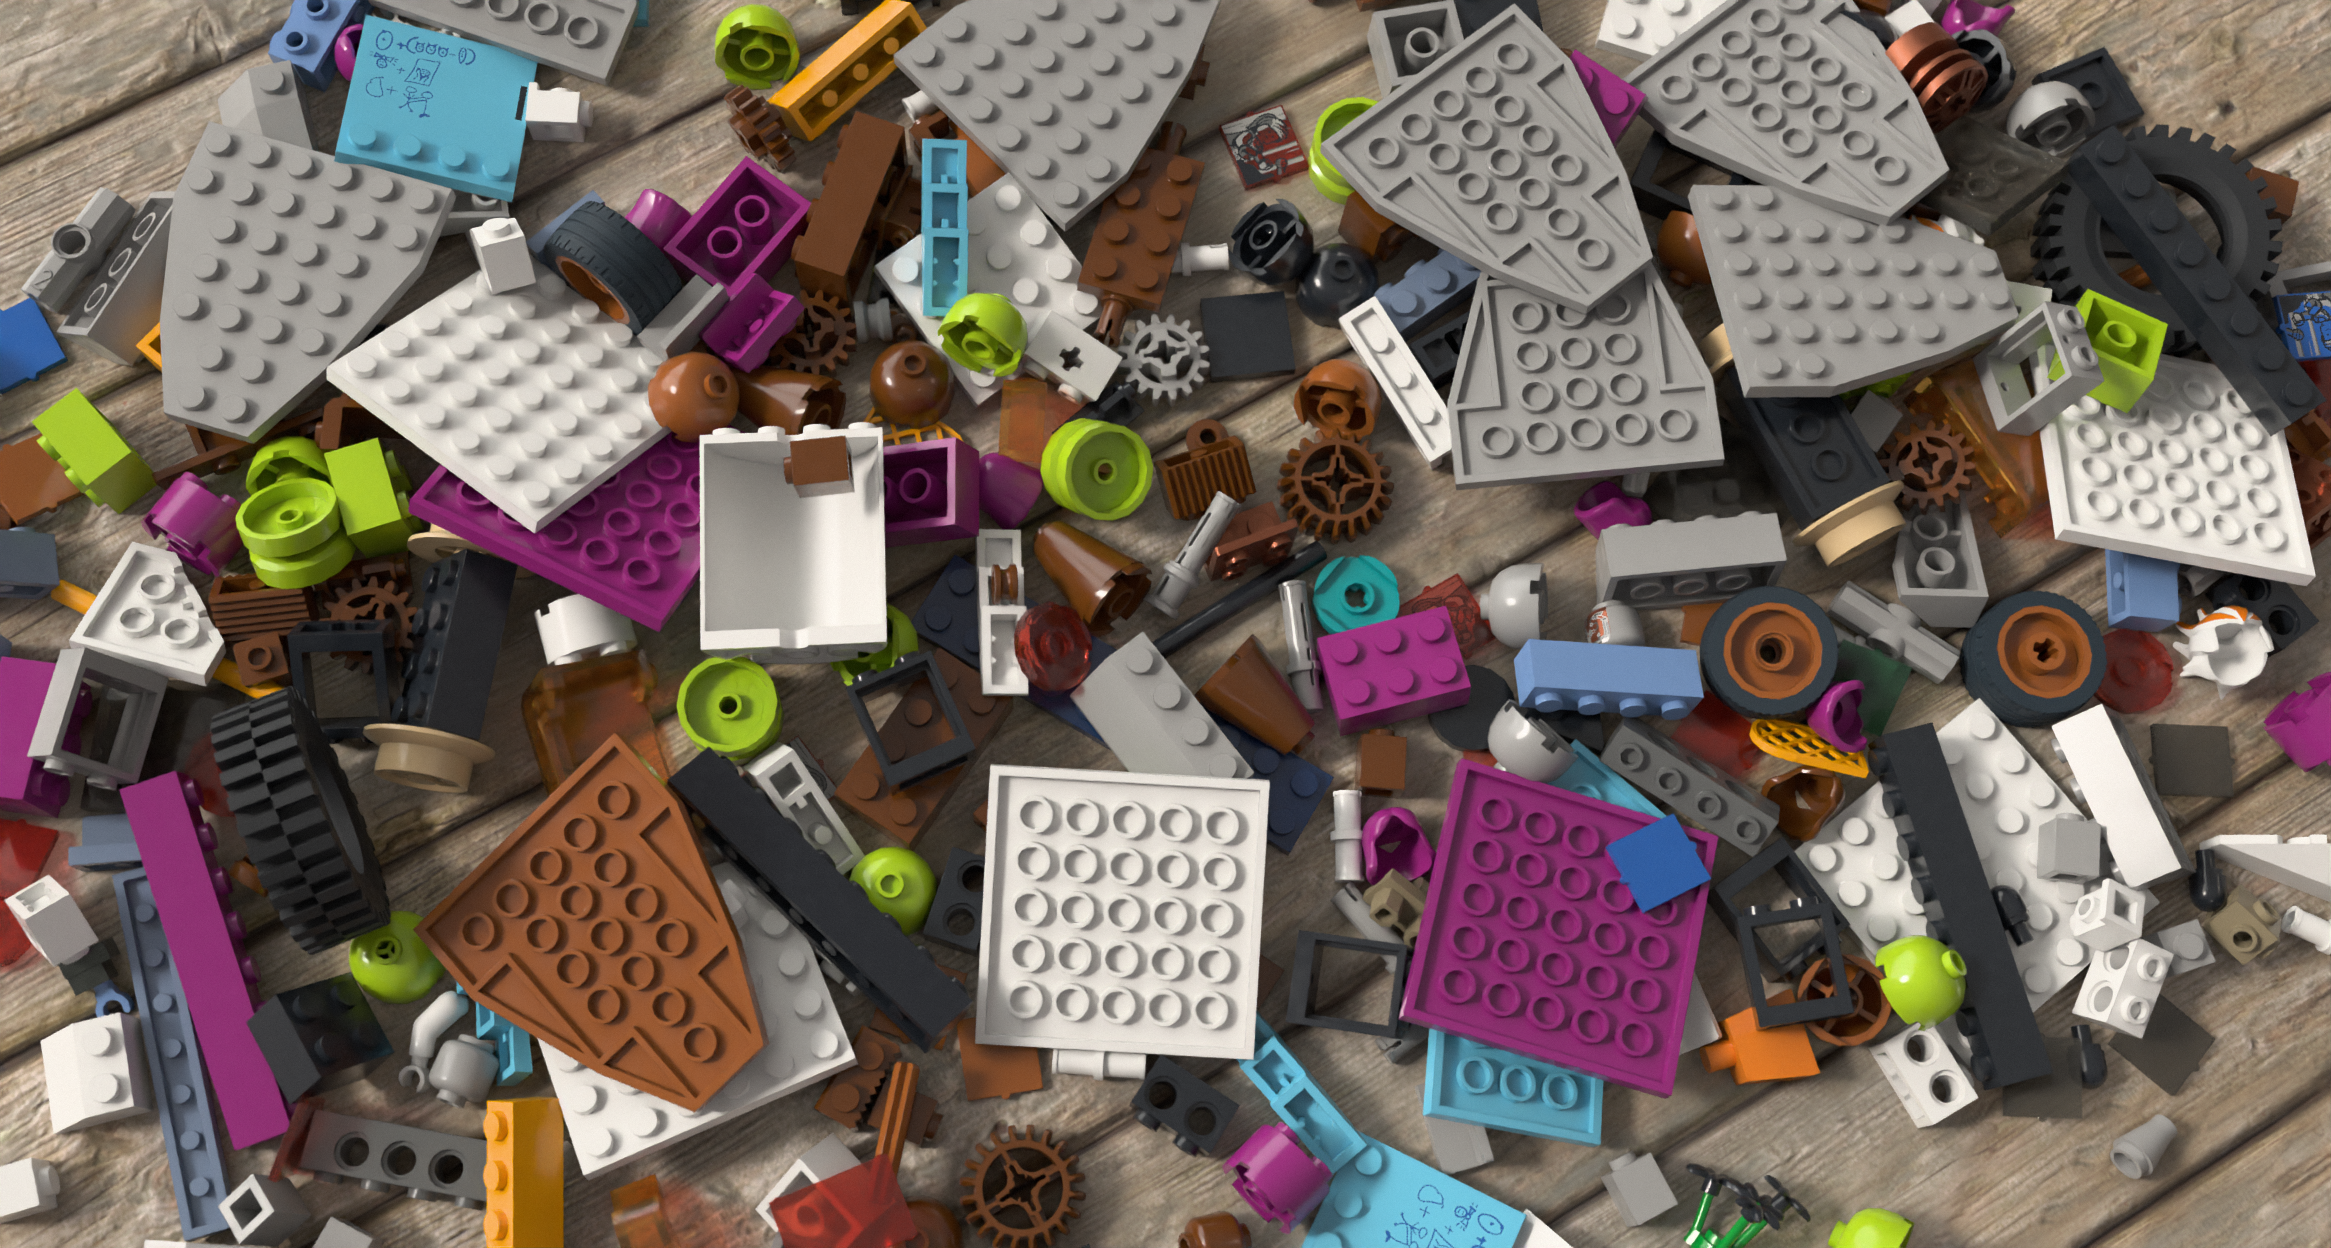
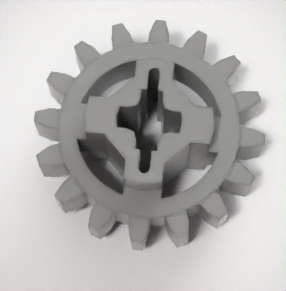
(1179, 350)

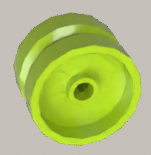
(1321, 171)
(1097, 469)
(295, 533)
(724, 684)

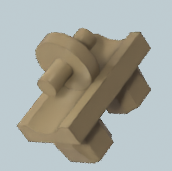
(1398, 903)

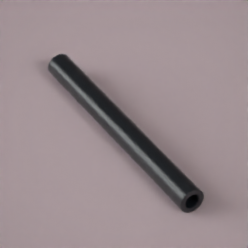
(1240, 599)

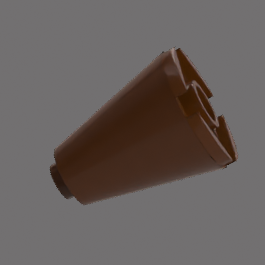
(789, 398)
(1091, 575)
(1258, 699)

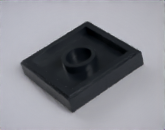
(2103, 87)
(1247, 336)

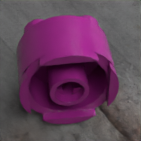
(196, 524)
(2303, 724)
(1278, 1176)

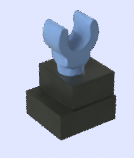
(96, 972)

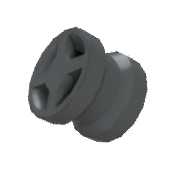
(873, 321)

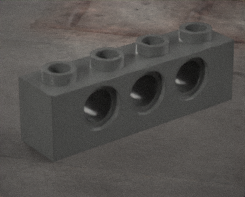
(1691, 784)
(335, 1134)

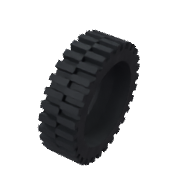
(2071, 228)
(300, 820)

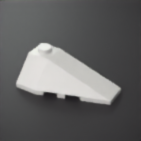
(2300, 863)

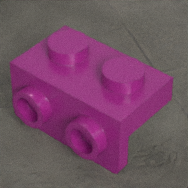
(750, 323)

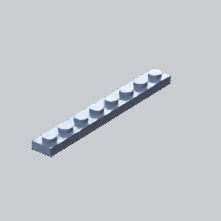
(175, 1063)

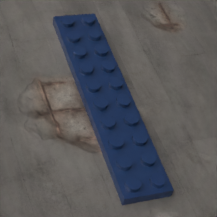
(951, 622)

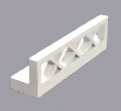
(1399, 379)

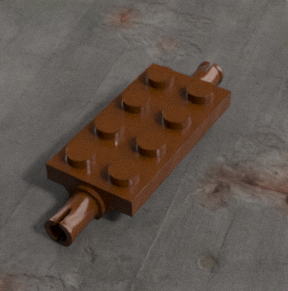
(1141, 234)

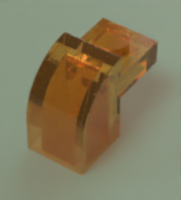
(1022, 419)
(642, 1216)

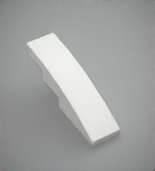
(997, 623)

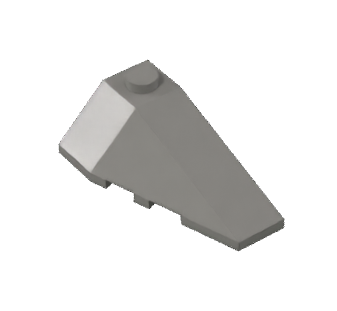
(270, 104)
(1940, 564)

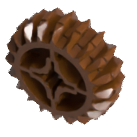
(1369, 483)
(1058, 1169)

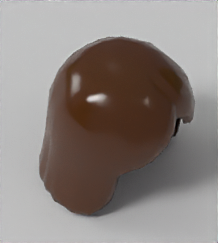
(1819, 789)

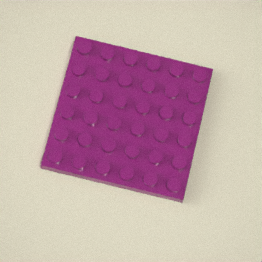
(620, 545)
(1541, 942)

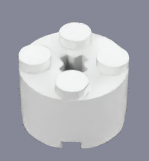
(582, 631)

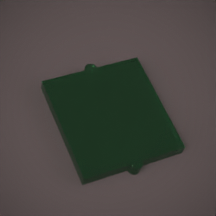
(1882, 680)

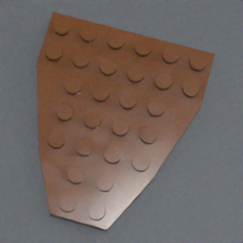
(609, 936)

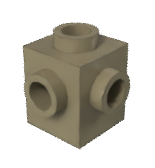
(2244, 926)

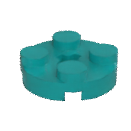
(1352, 574)

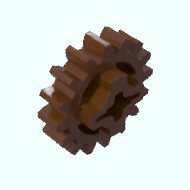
(760, 128)
(829, 333)
(1943, 461)
(378, 608)

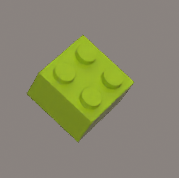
(2126, 348)
(93, 452)
(373, 497)

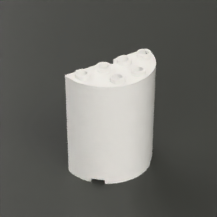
(786, 570)

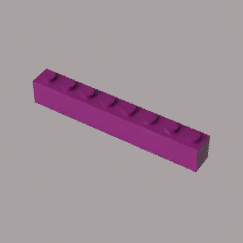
(208, 951)

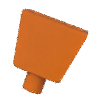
(1762, 1054)

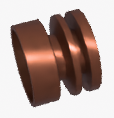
(1938, 73)

